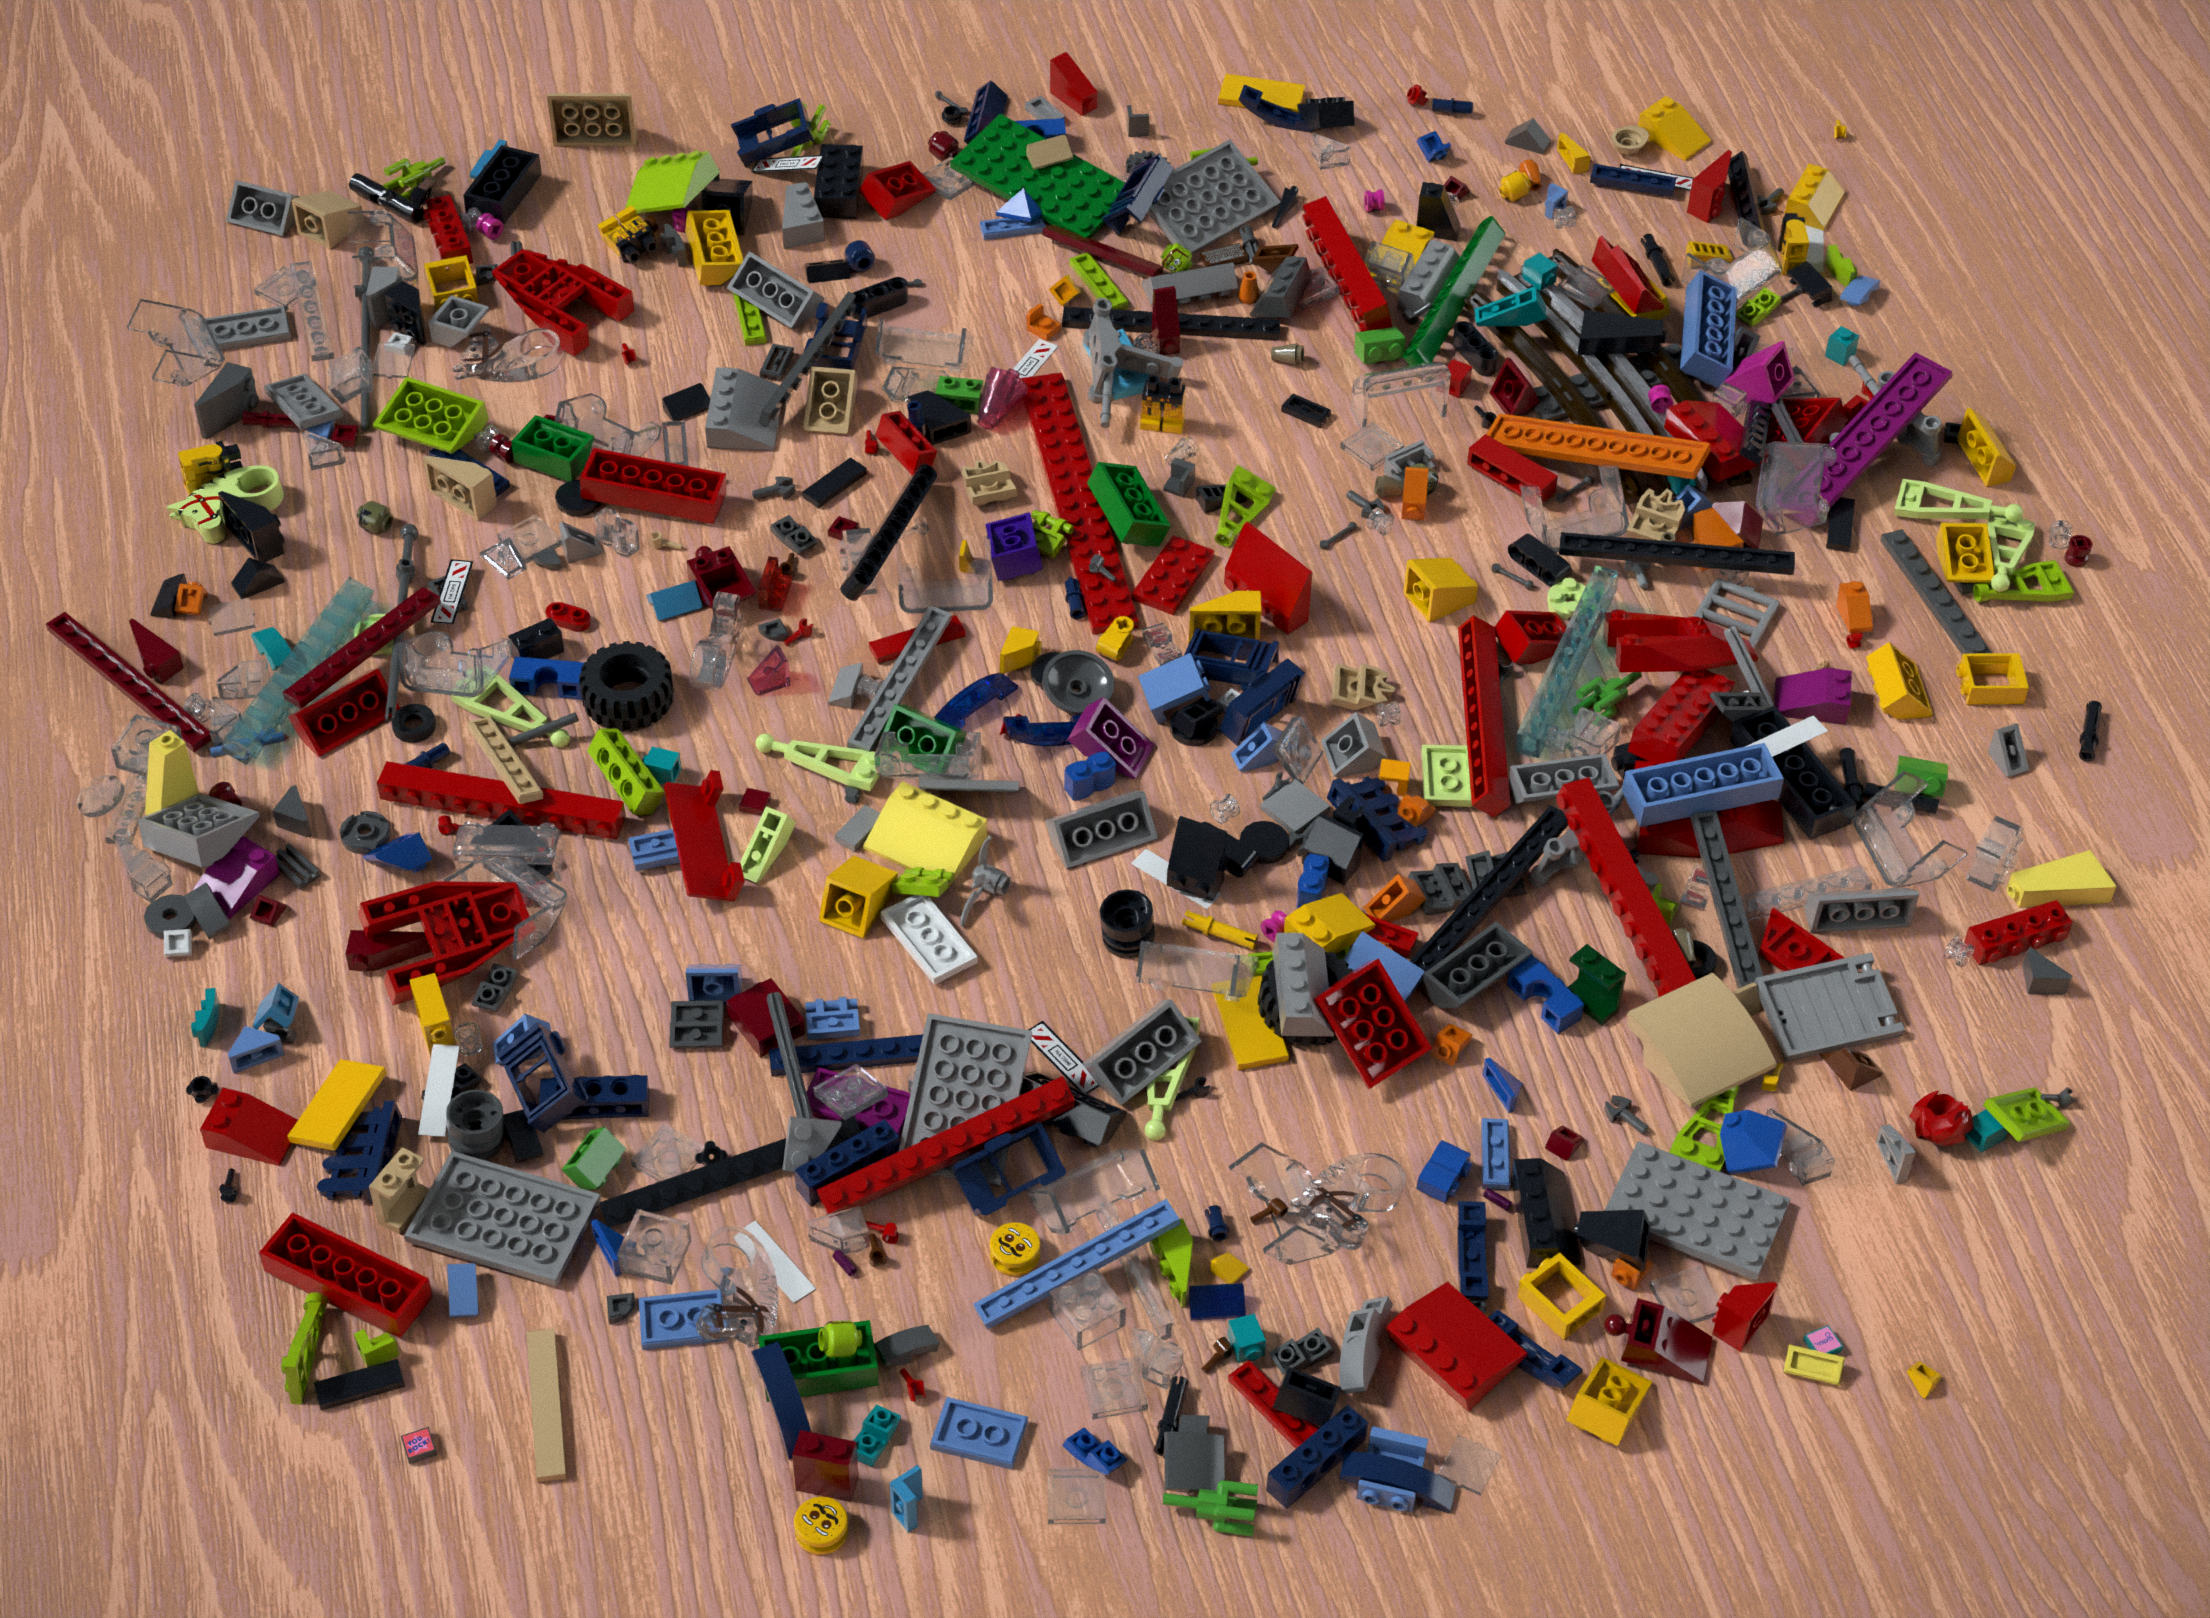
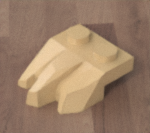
(988, 482)
(1655, 516)
(1359, 687)

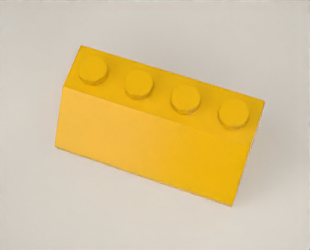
(713, 245)

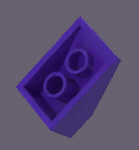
(1014, 547)

